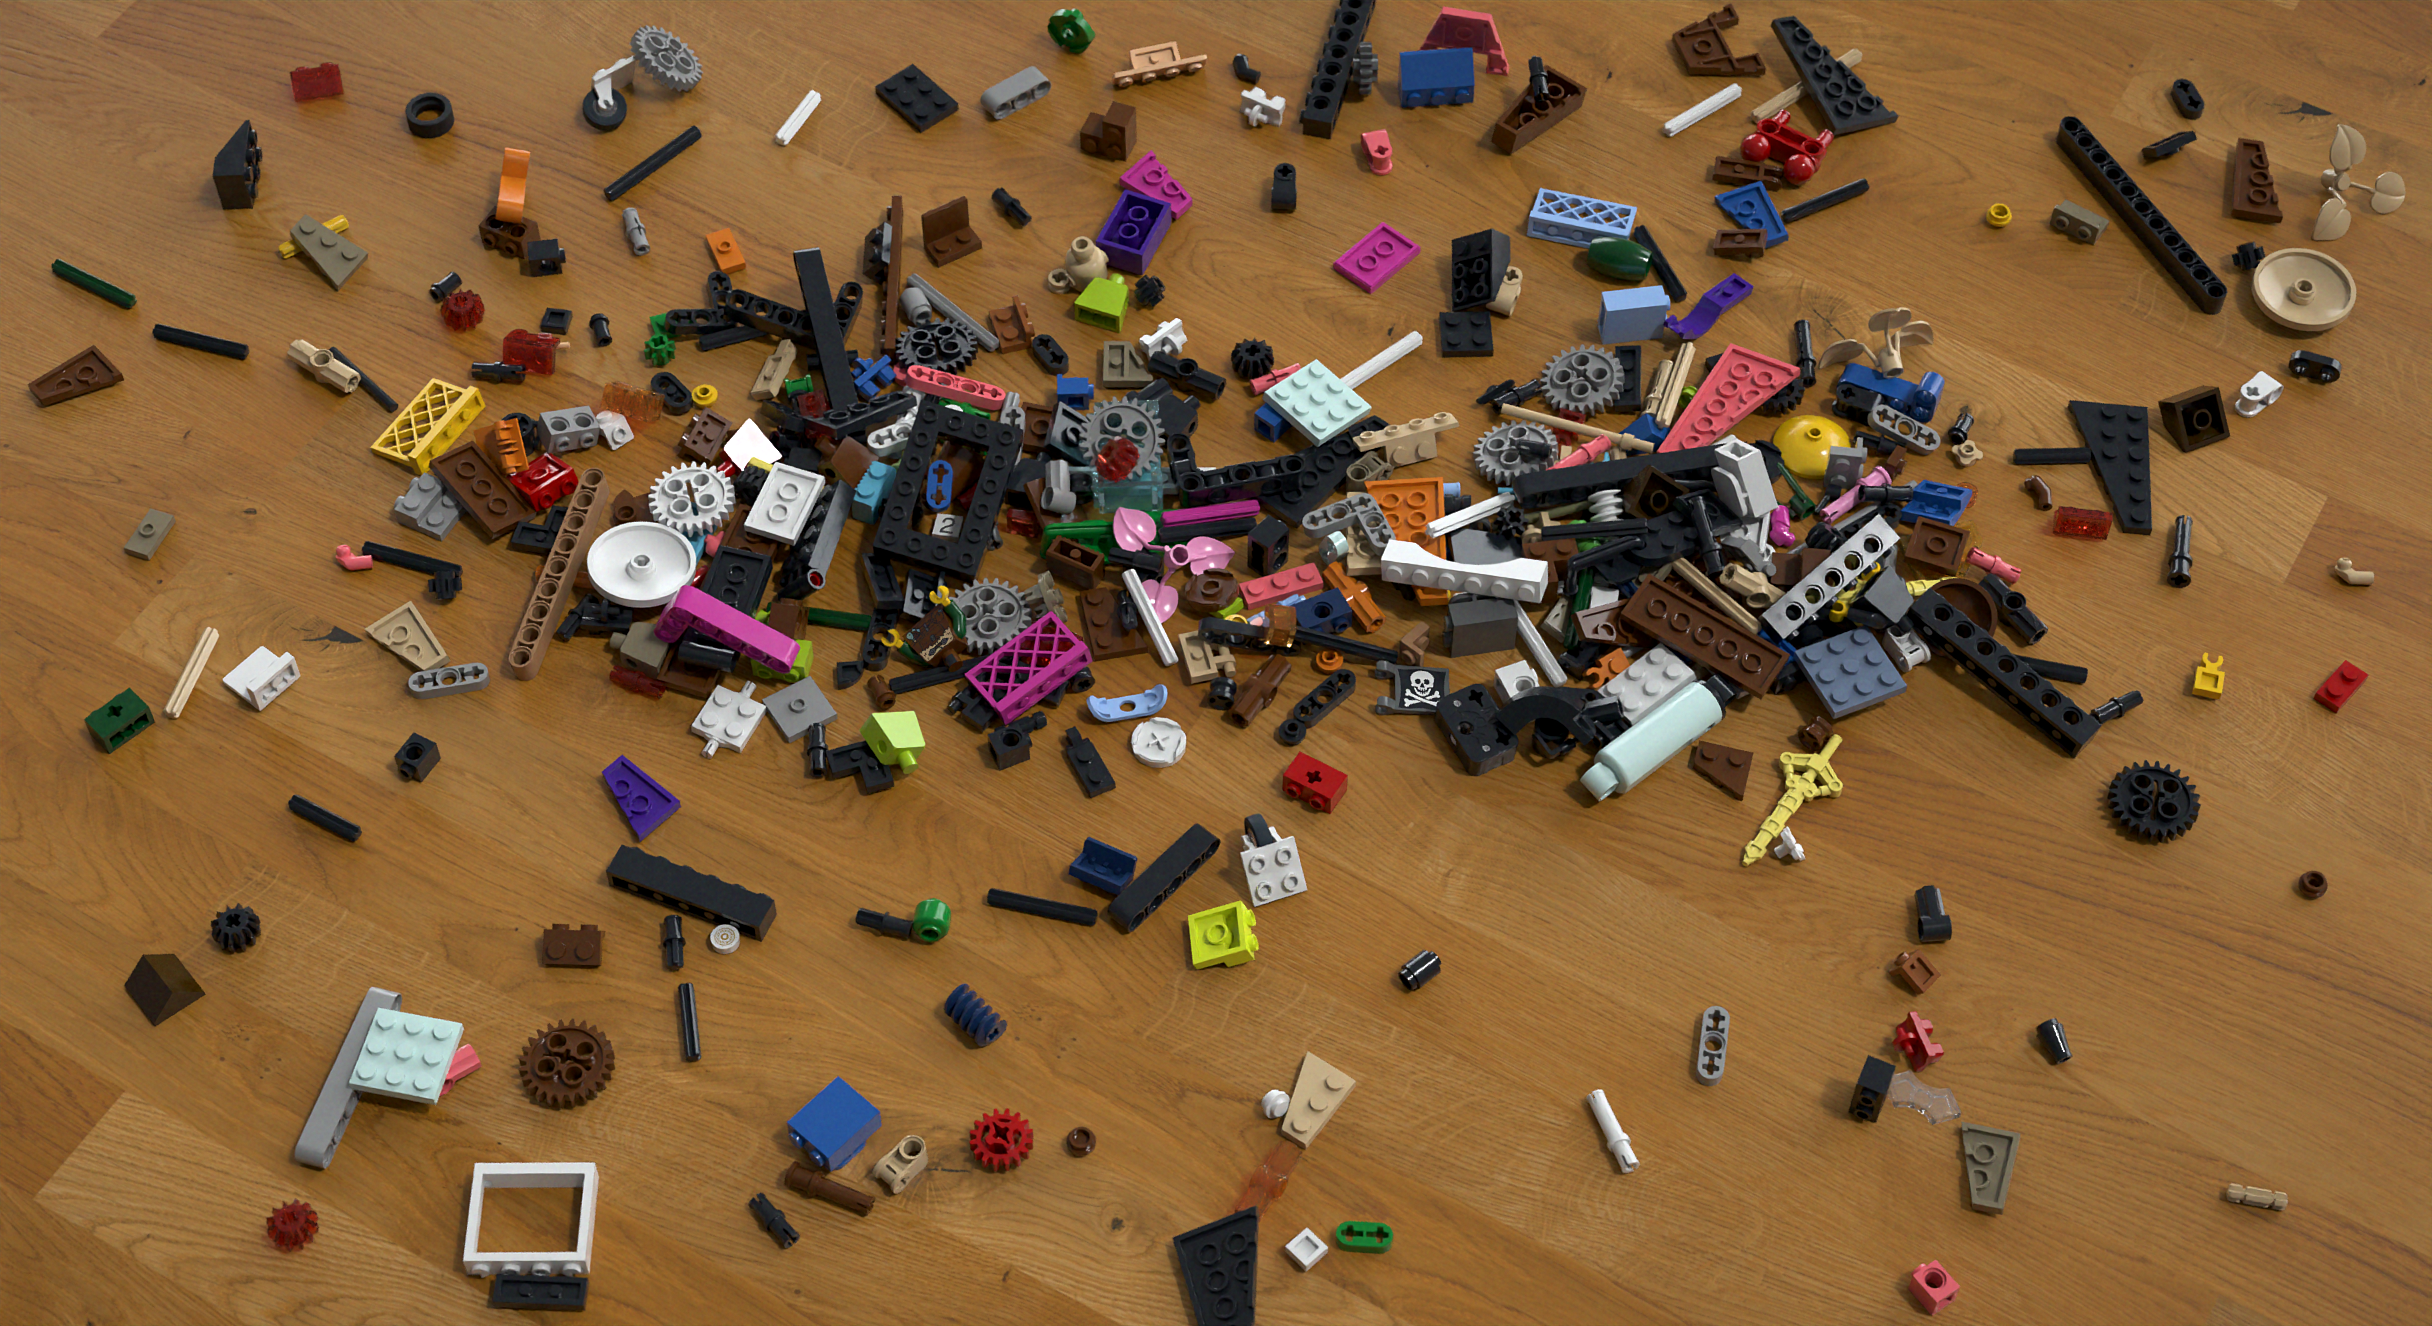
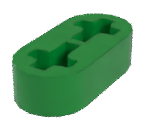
(1364, 1237)

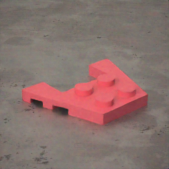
(1468, 29)

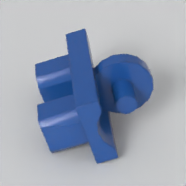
(879, 371)

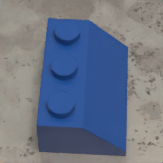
(1436, 77)

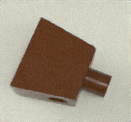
(843, 460)

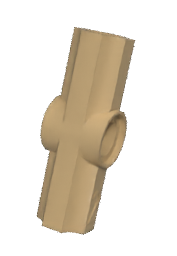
(323, 366)
(1751, 585)

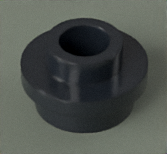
(1289, 737)

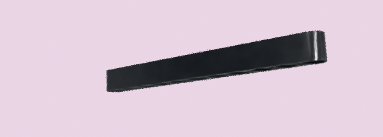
(2141, 216)

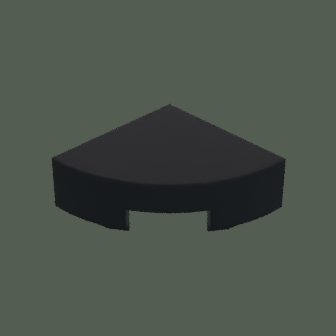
(849, 673)

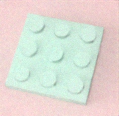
(1316, 403)
(406, 1056)

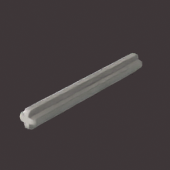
(953, 312)

